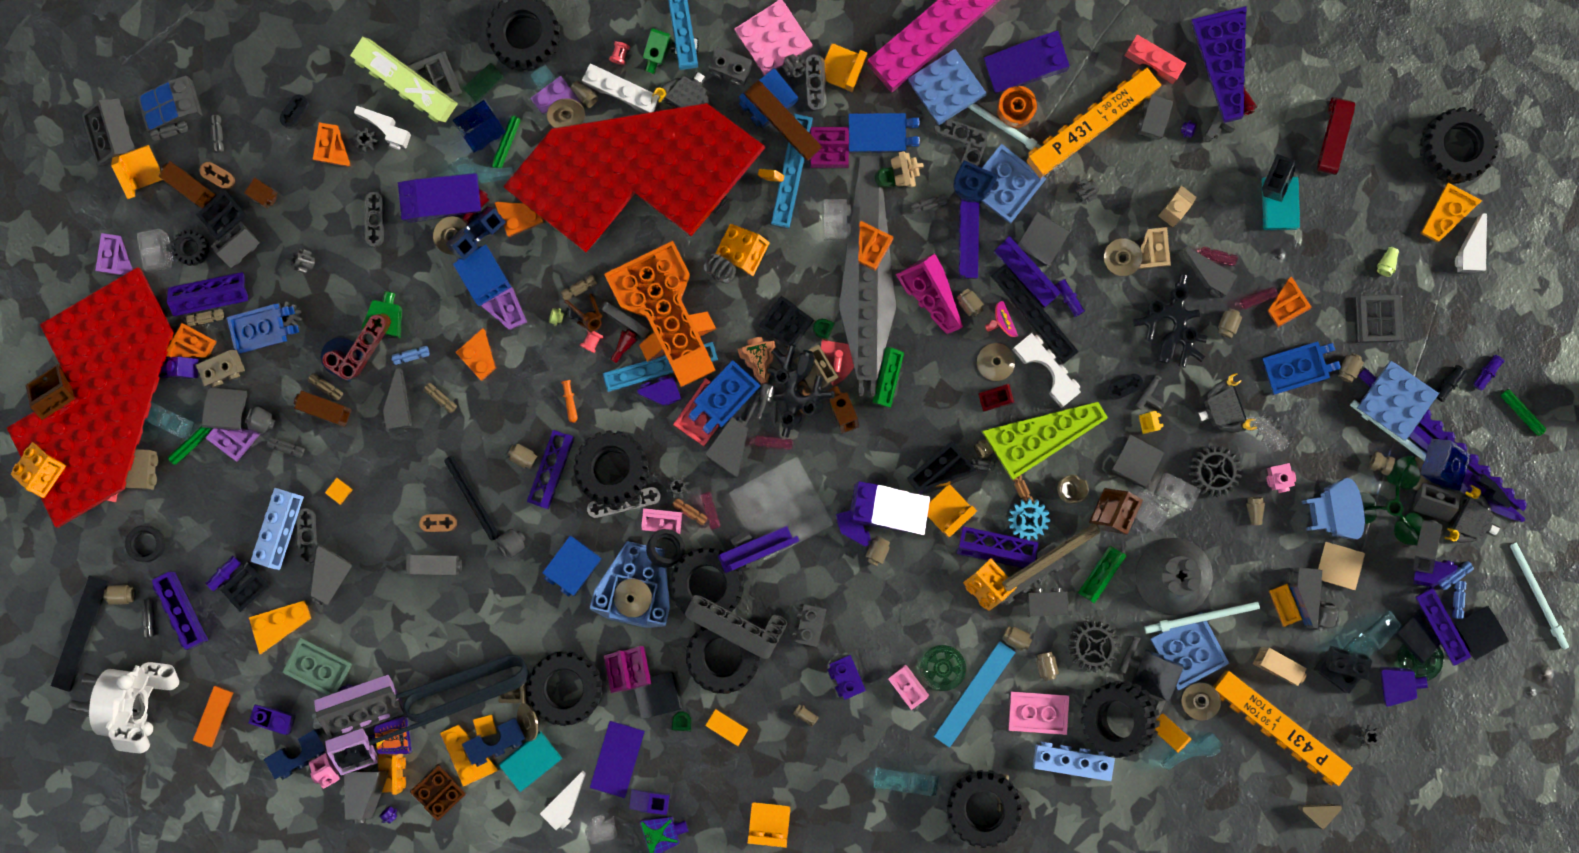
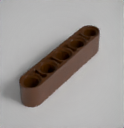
(782, 120)

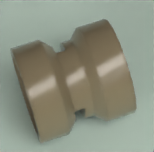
(1381, 463)

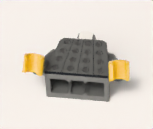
(683, 92)
(1225, 408)
(1472, 519)

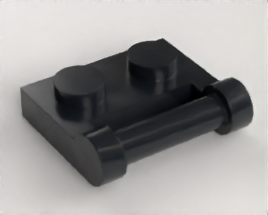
(248, 591)

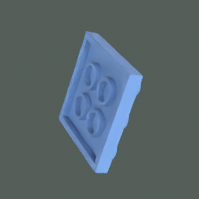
(946, 87)
(1014, 184)
(1397, 400)
(1194, 648)

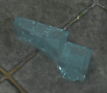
(485, 174)
(169, 421)
(1375, 636)
(1206, 746)
(906, 781)

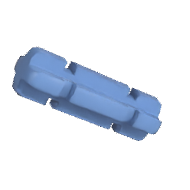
(410, 355)
(1465, 568)
(1459, 599)

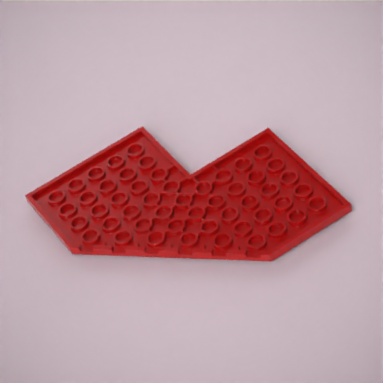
(669, 158)
(112, 358)

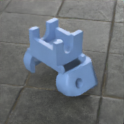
(1338, 510)

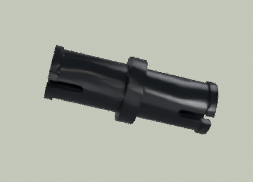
(1450, 383)

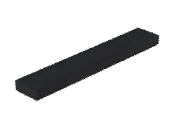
(1034, 314)
(79, 633)

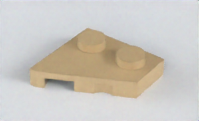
(1155, 249)

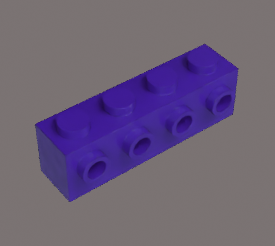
(179, 610)

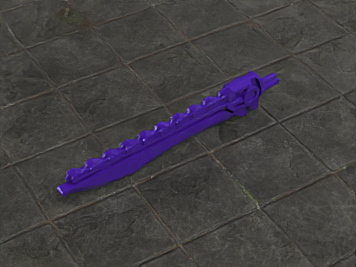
(1435, 428)

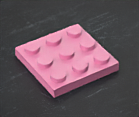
(773, 37)

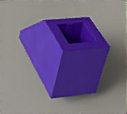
(179, 368)
(663, 392)
(852, 530)
(1441, 572)
(272, 719)
(649, 801)

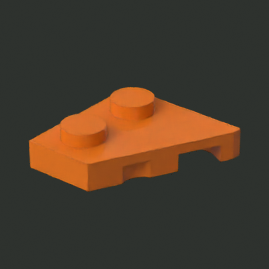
(330, 146)
(517, 217)
(872, 245)
(1288, 304)
(190, 344)
(478, 355)

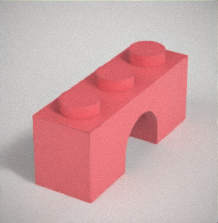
(1145, 52)

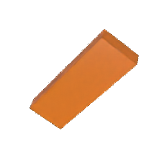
(213, 716)

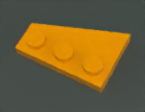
(1448, 212)
(276, 624)
(467, 773)

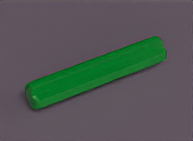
(506, 142)
(1523, 412)
(189, 445)

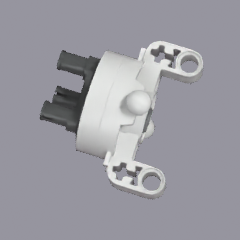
(121, 703)

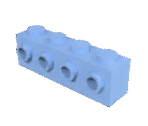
(277, 528)
(1073, 762)

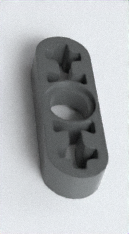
(812, 96)
(369, 233)
(625, 320)
(313, 541)

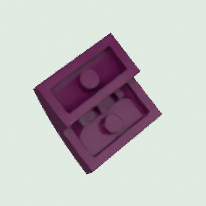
(834, 147)
(627, 669)

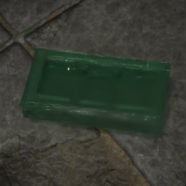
(483, 82)

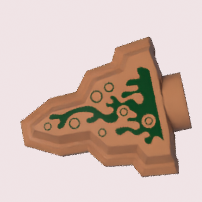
(758, 357)

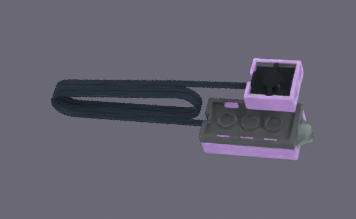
(376, 701)

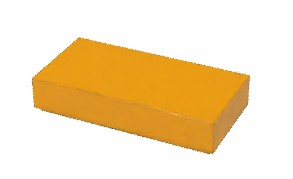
(1285, 605)
(726, 727)
(1172, 733)

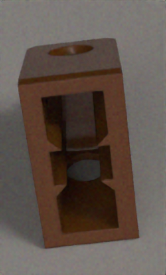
(845, 416)

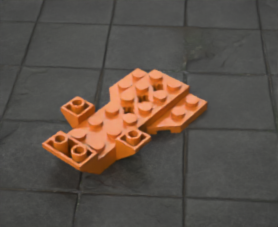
(674, 330)

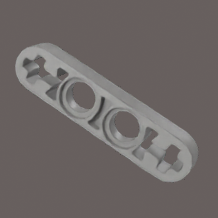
(626, 507)

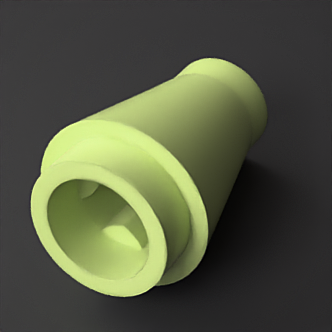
(1388, 263)

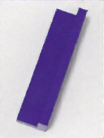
(968, 239)
(1027, 272)
(207, 297)
(557, 469)
(757, 549)
(998, 555)
(1443, 626)

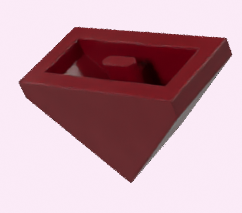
(996, 398)

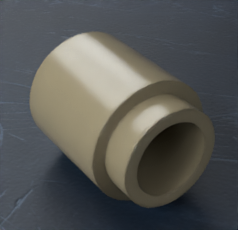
(970, 303)
(1229, 323)
(1350, 367)
(522, 456)
(877, 551)
(119, 594)
(1017, 638)
(1047, 666)

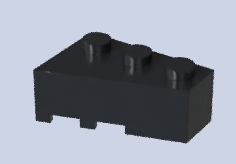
(941, 470)

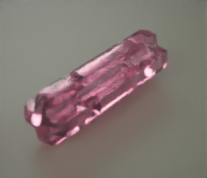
(1219, 256)
(1259, 298)
(774, 442)
(710, 510)

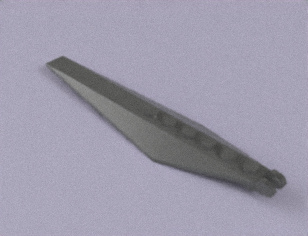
(866, 294)

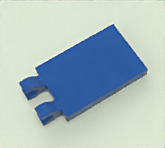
(881, 132)
(260, 328)
(1298, 367)
(724, 396)

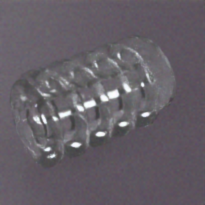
(1271, 433)

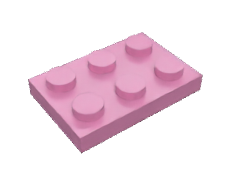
(1038, 713)

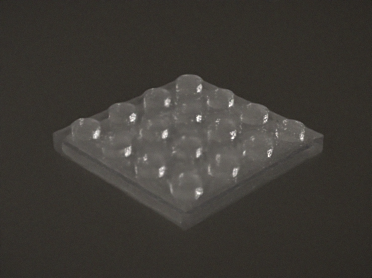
(782, 500)

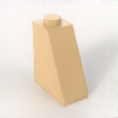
(1177, 206)
(1280, 666)

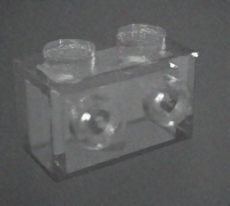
(836, 219)
(154, 250)
(1176, 492)
(1150, 512)
(601, 829)

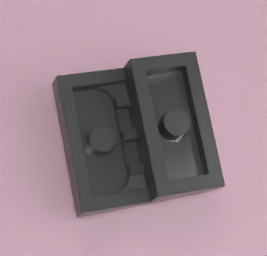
(1043, 239)
(224, 409)
(1137, 461)

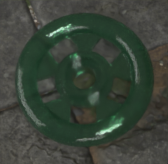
(959, 670)
(1431, 671)

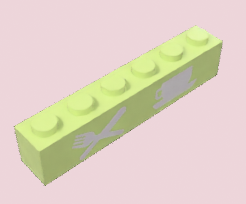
(403, 79)

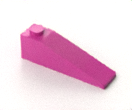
(930, 286)

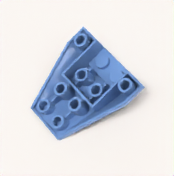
(635, 564)

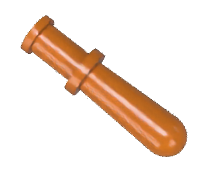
(568, 395)

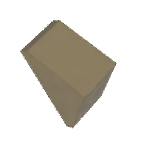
(518, 695)
(1321, 814)

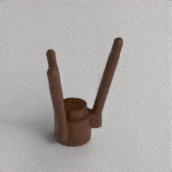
(591, 320)

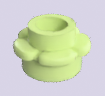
(556, 316)

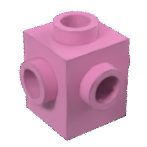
(1284, 471)
(323, 771)

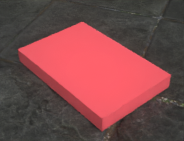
(694, 428)

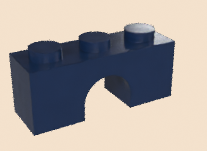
(465, 241)
(478, 751)
(282, 763)

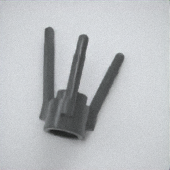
(765, 395)

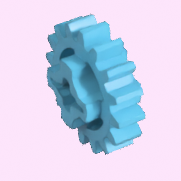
(1034, 514)

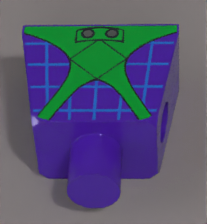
(662, 833)

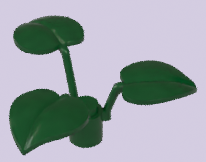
(1405, 475)

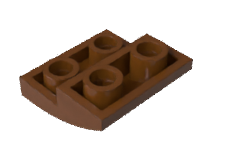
(438, 792)

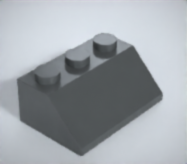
(107, 130)

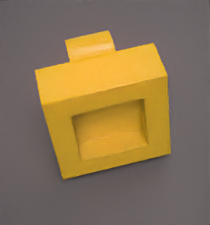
(1150, 422)

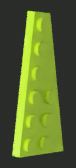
(1035, 439)

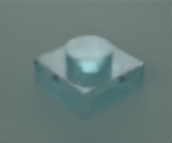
(542, 77)

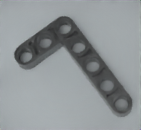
(735, 628)

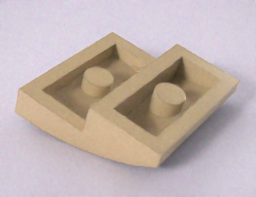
(1341, 565)

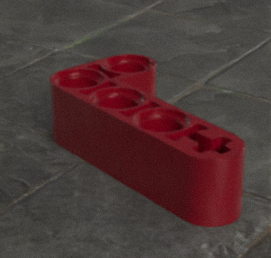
(1336, 135)
(362, 344)

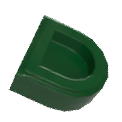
(885, 178)
(822, 328)
(681, 722)

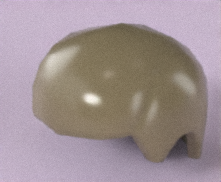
(1072, 489)

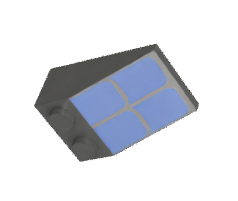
(169, 104)
(1306, 591)

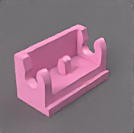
(658, 519)
(908, 687)

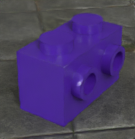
(846, 677)

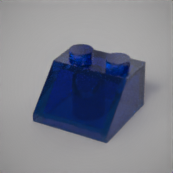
(479, 126)
(1445, 464)

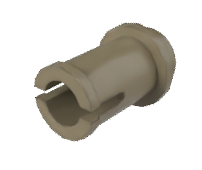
(805, 715)

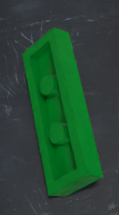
(888, 377)
(1102, 574)

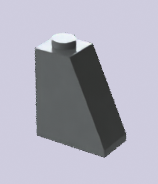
(729, 446)
(1427, 546)
(433, 565)
(327, 574)
(362, 793)

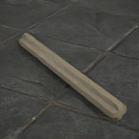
(1050, 557)

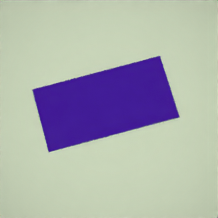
(617, 759)

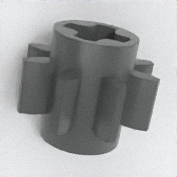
(794, 65)
(362, 136)
(1087, 190)
(302, 261)
(683, 489)
(1364, 738)

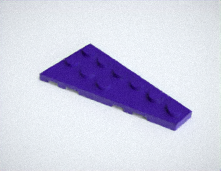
(1223, 52)

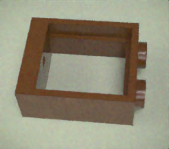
(186, 184)
(49, 394)
(322, 408)
(1124, 512)

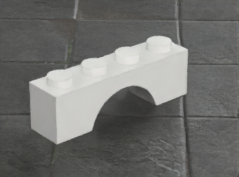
(610, 84)
(1063, 388)

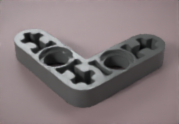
(972, 146)

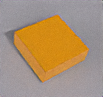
(771, 175)
(338, 491)
(485, 726)

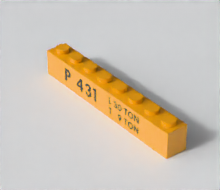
(1093, 123)
(1282, 728)

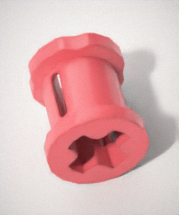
(619, 59)
(591, 341)

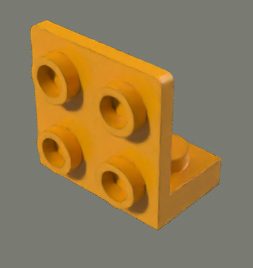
(843, 67)
(136, 170)
(743, 248)
(37, 470)
(949, 511)
(987, 585)
(394, 765)
(769, 824)

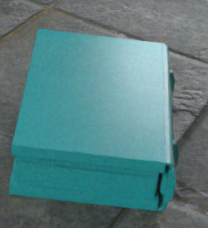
(1283, 214)
(530, 761)

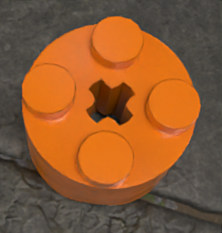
(1010, 98)

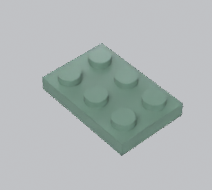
(317, 667)

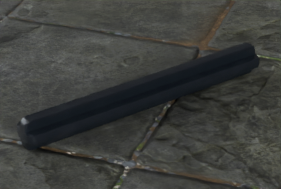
(472, 498)

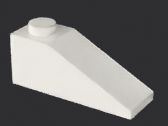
(1472, 253)
(563, 805)

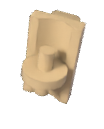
(903, 161)

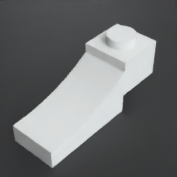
(394, 136)

